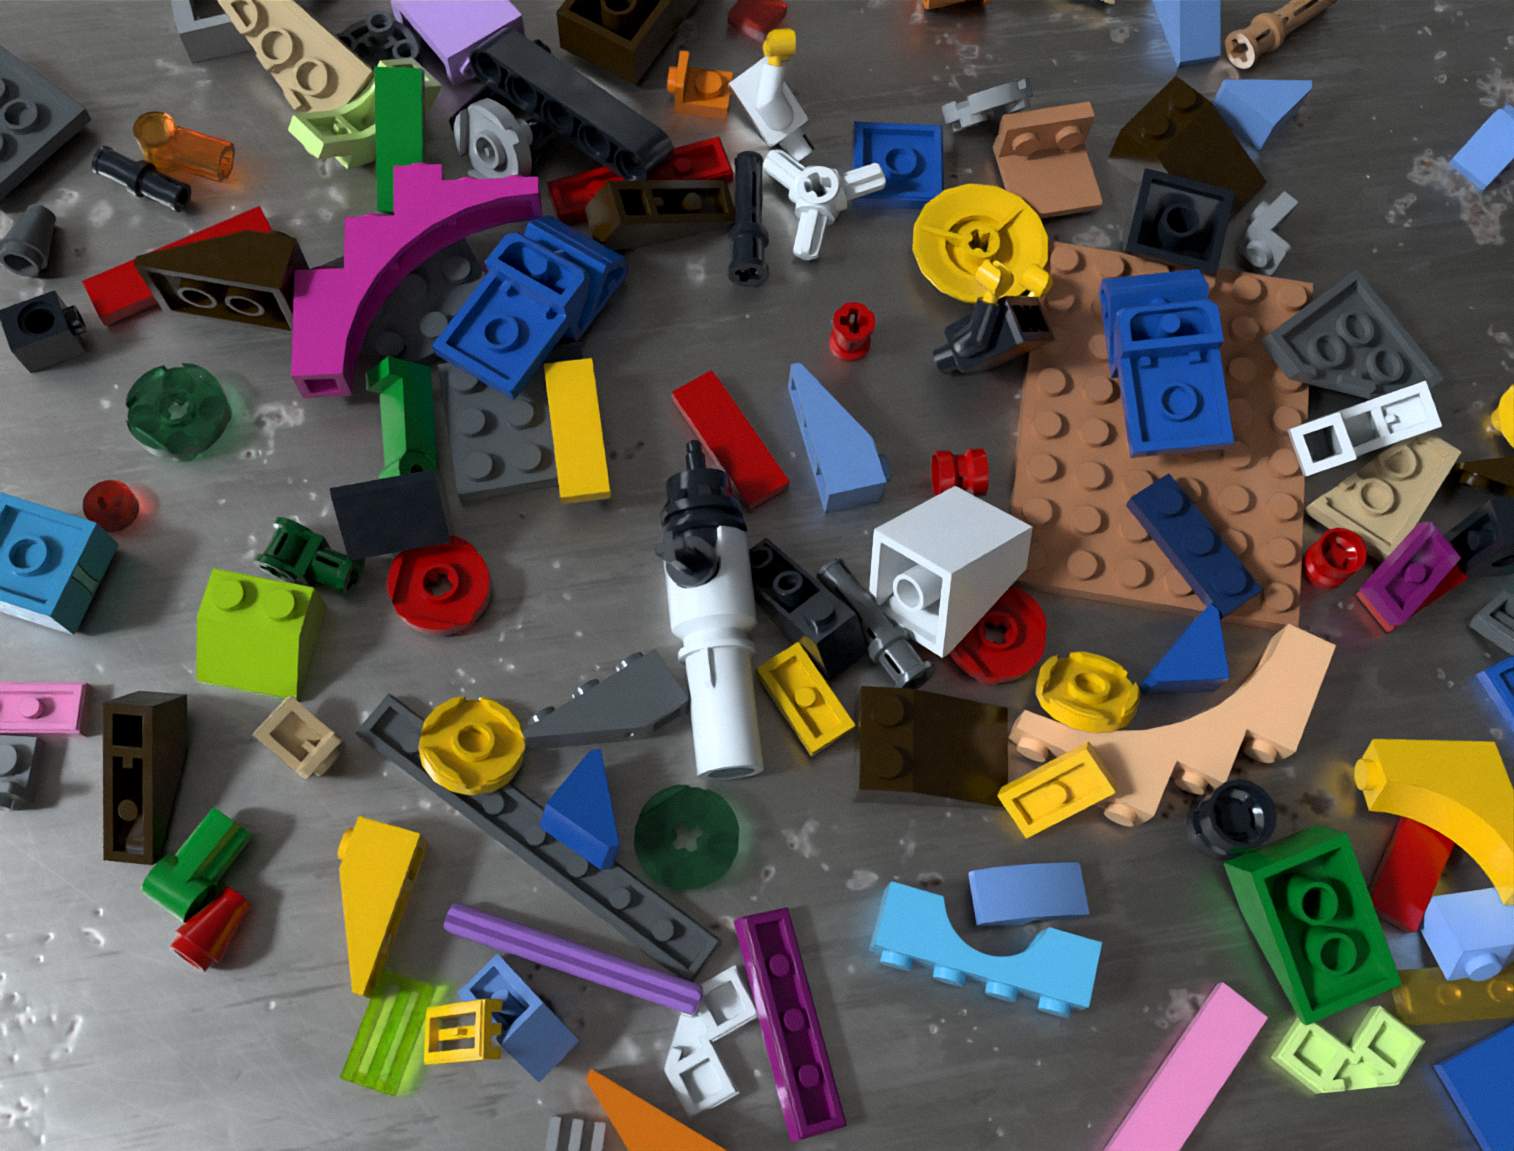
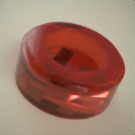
(111, 505)

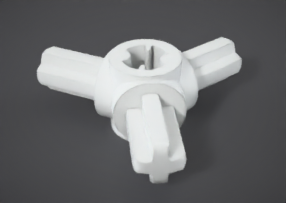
(835, 191)

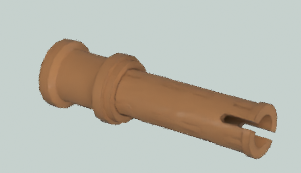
(1254, 34)

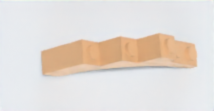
(1260, 716)

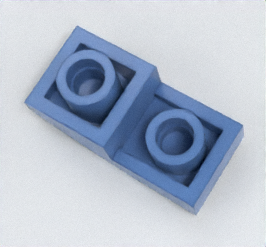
(1028, 893)

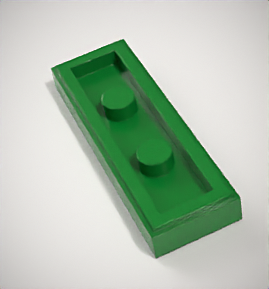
(397, 126)

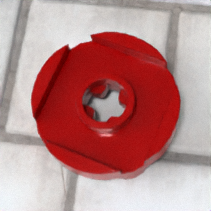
(455, 609)
(1024, 640)

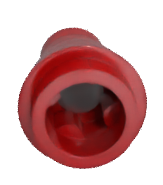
(210, 931)

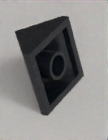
(1178, 222)
(392, 514)

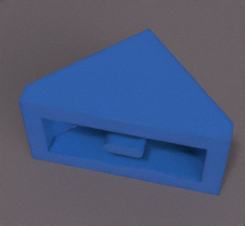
(1194, 661)
(583, 813)

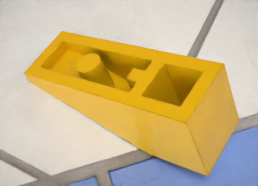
(376, 884)

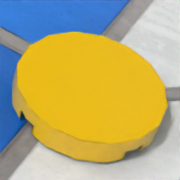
(1087, 692)
(471, 745)

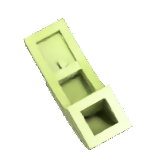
(350, 130)

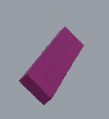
(789, 1024)

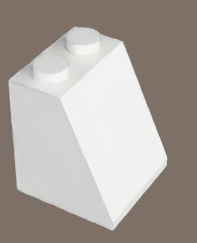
(946, 566)

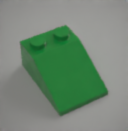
(1314, 921)

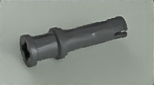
(886, 642)

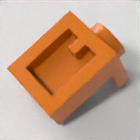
(699, 89)

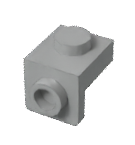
(1260, 242)

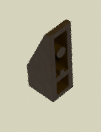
(657, 211)
(141, 772)

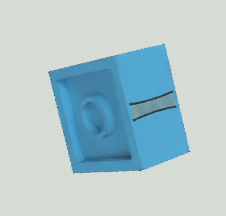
(49, 563)

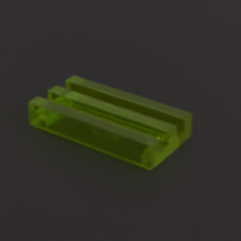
(407, 1043)

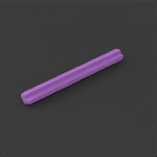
(574, 958)

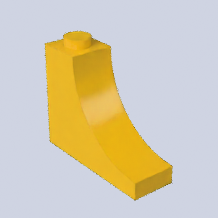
(1451, 788)

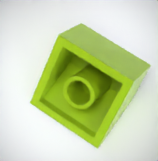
(257, 634)

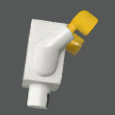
(769, 100)

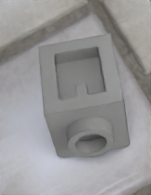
(19, 769)

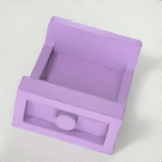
(457, 27)

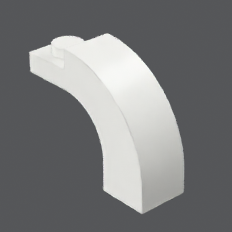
(1363, 428)

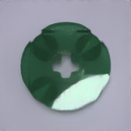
(180, 437)
(680, 869)

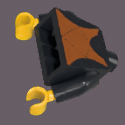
(998, 327)

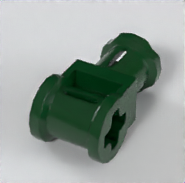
(304, 556)

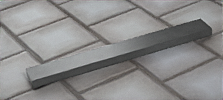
(515, 821)

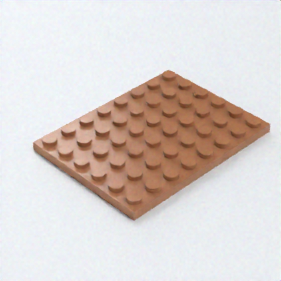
(1078, 468)

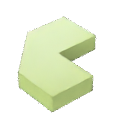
(1373, 1058)

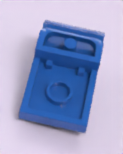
(533, 295)
(1168, 362)

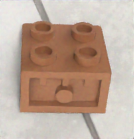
(1046, 159)

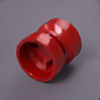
(964, 471)
(1333, 558)

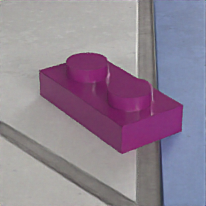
(1410, 573)

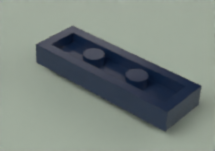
(1193, 546)

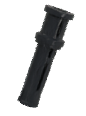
(748, 235)

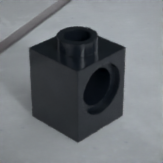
(25, 329)

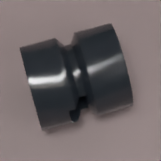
(1231, 820)

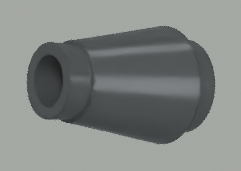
(28, 242)

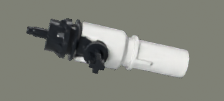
(712, 615)

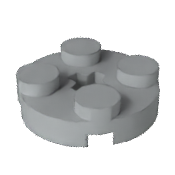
(1001, 99)
(493, 140)

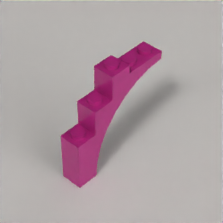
(379, 251)

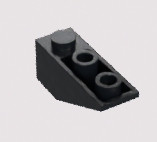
(806, 610)

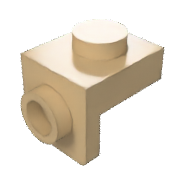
(299, 738)

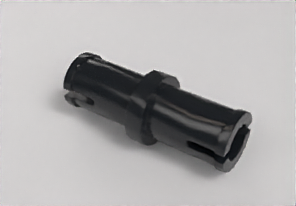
(141, 178)

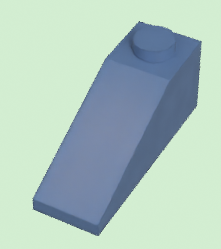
(838, 447)

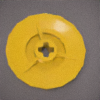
(980, 218)

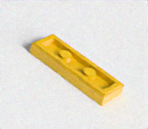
(577, 431)

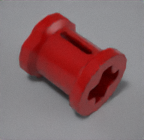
(862, 327)

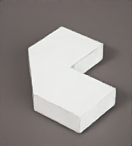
(693, 1060)

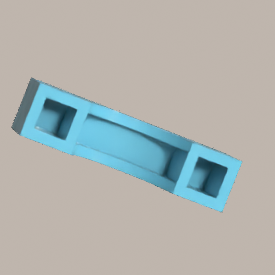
(1053, 968)

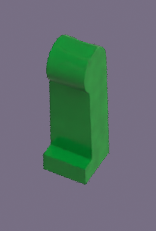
(405, 415)

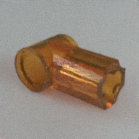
(182, 149)

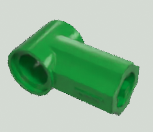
(189, 878)

